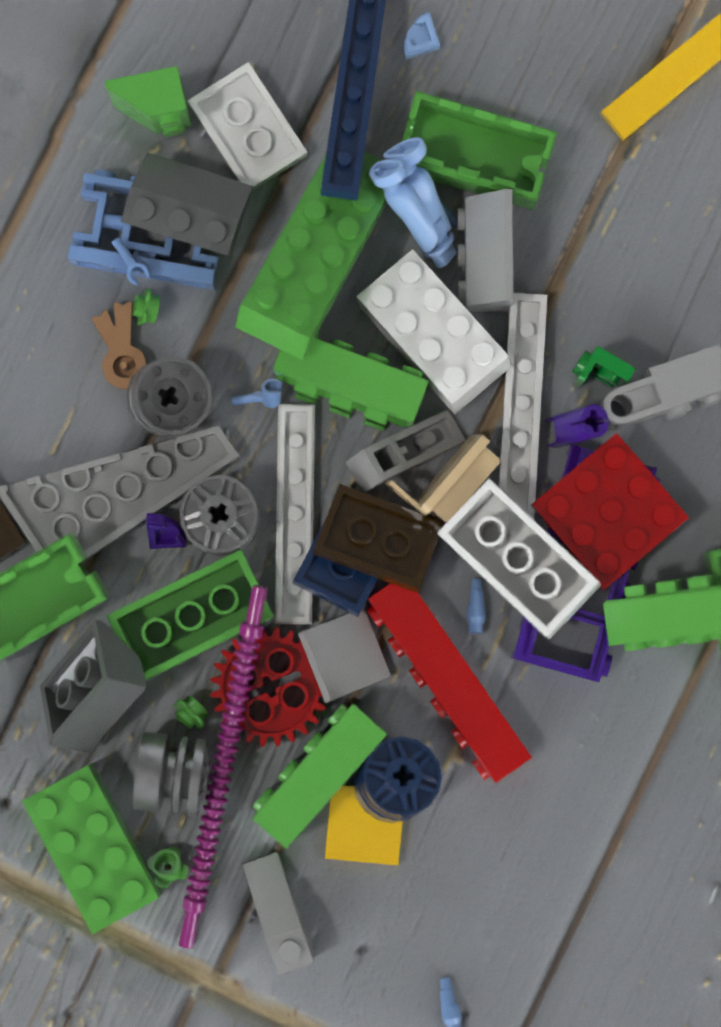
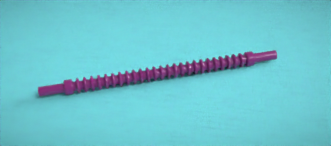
(195, 901)

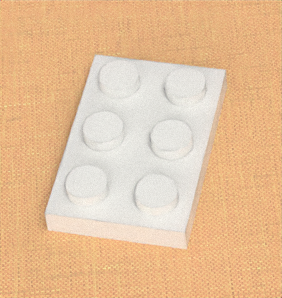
(247, 127)

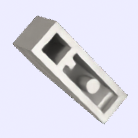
(404, 451)
(278, 914)

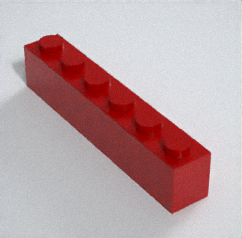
(450, 680)

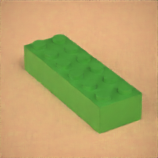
(310, 263)

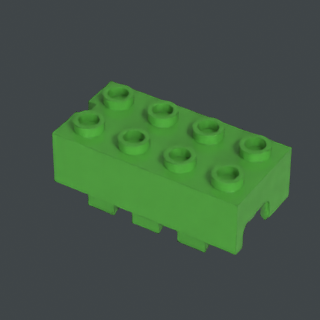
(480, 148)
(354, 383)
(46, 593)
(666, 616)

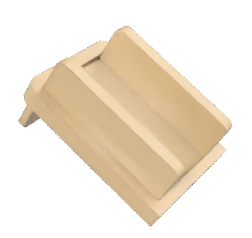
(455, 481)

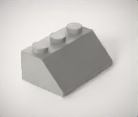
(486, 252)

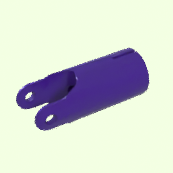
(579, 425)

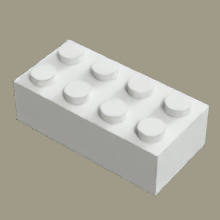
(433, 331)
(519, 559)

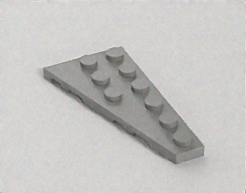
(114, 492)

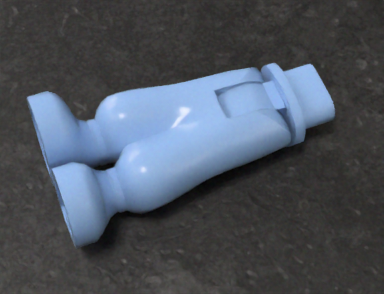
(415, 199)

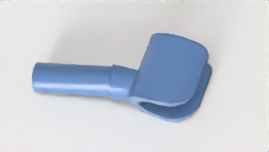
(130, 261)
(269, 396)

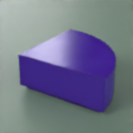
(164, 532)

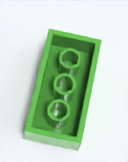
(188, 615)
(318, 775)
(92, 848)

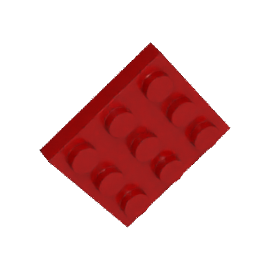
(609, 511)

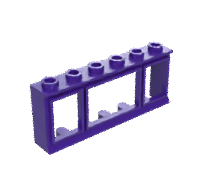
(600, 660)

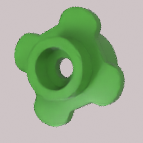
(146, 307)
(190, 713)
(167, 857)

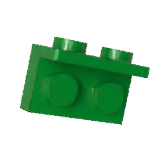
(608, 368)

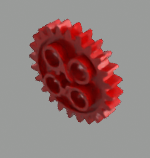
(283, 717)

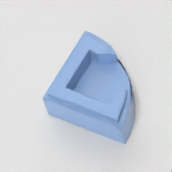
(421, 37)

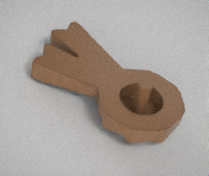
(122, 358)

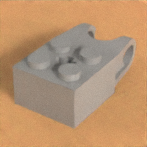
(668, 389)

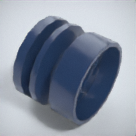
(383, 795)

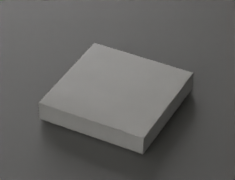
(344, 655)

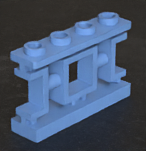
(113, 262)

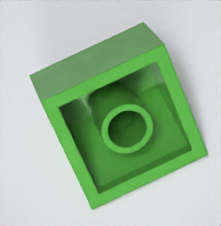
(153, 100)

